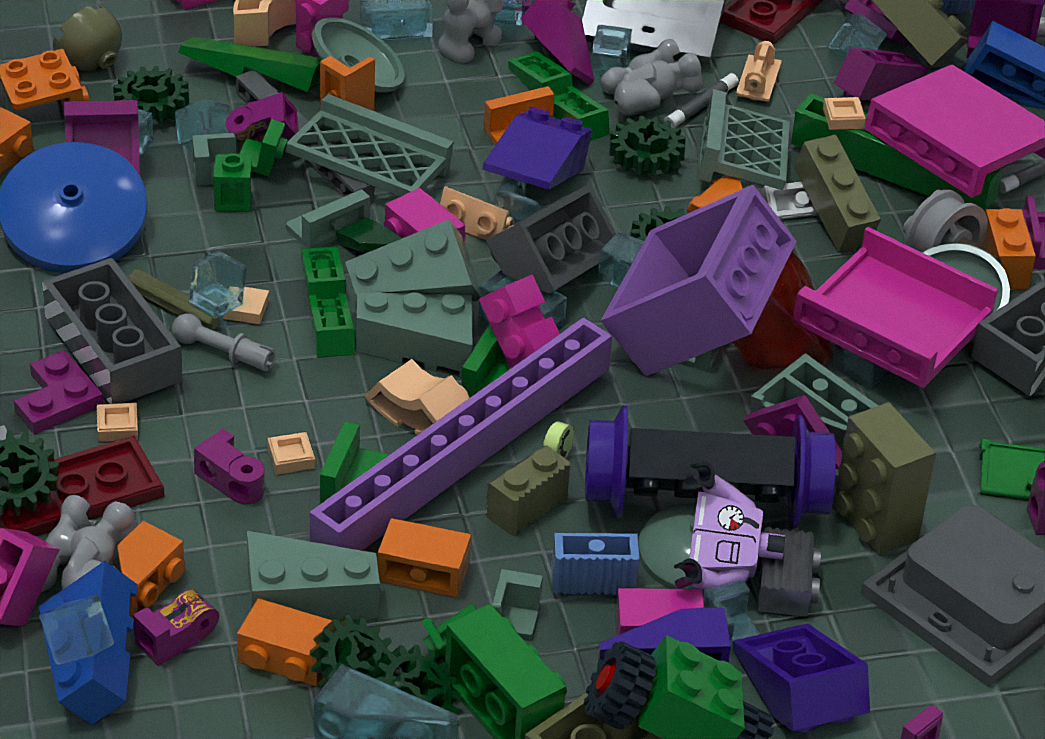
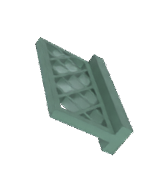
(372, 134)
(719, 138)

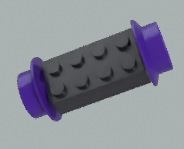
(751, 463)

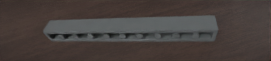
(253, 87)

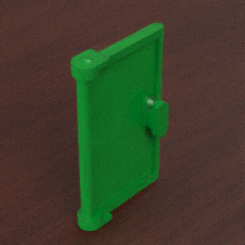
(1008, 468)

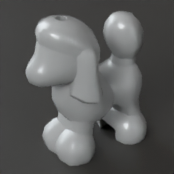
(465, 19)
(652, 79)
(83, 541)

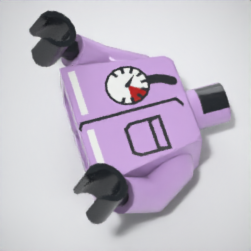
(725, 534)

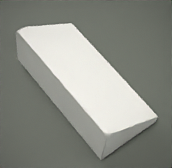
(789, 202)

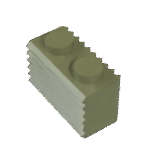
(528, 490)

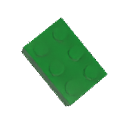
(500, 675)

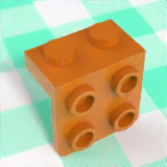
(41, 80)

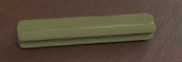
(170, 298)

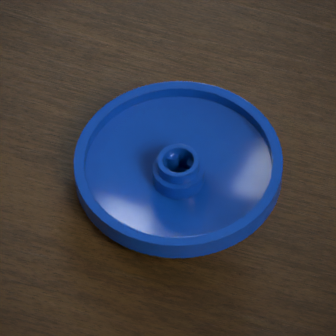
(72, 206)

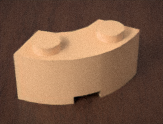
(260, 19)
(415, 397)

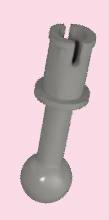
(189, 329)

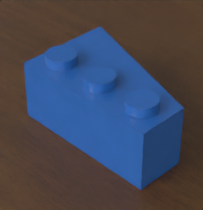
(1009, 65)
(99, 682)

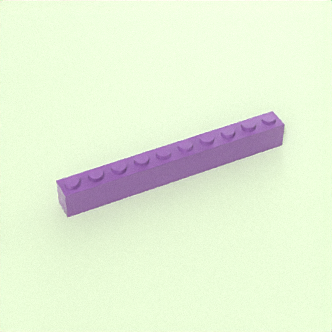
(462, 438)

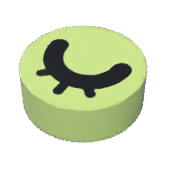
(560, 438)

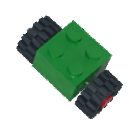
(674, 693)

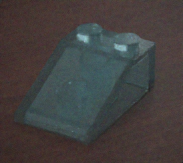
(366, 708)

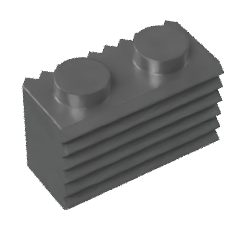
(788, 583)

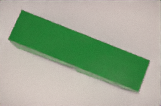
(237, 59)
(538, 72)
(328, 302)

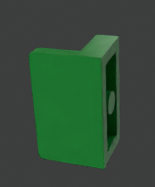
(484, 364)
(346, 461)

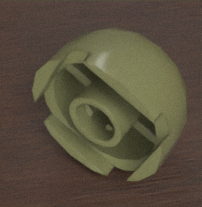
(90, 39)

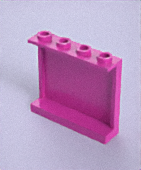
(955, 127)
(897, 308)

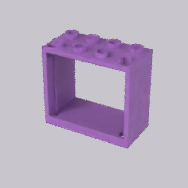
(699, 281)

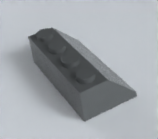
(554, 241)

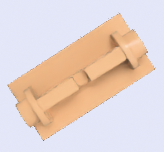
(759, 73)
(478, 216)

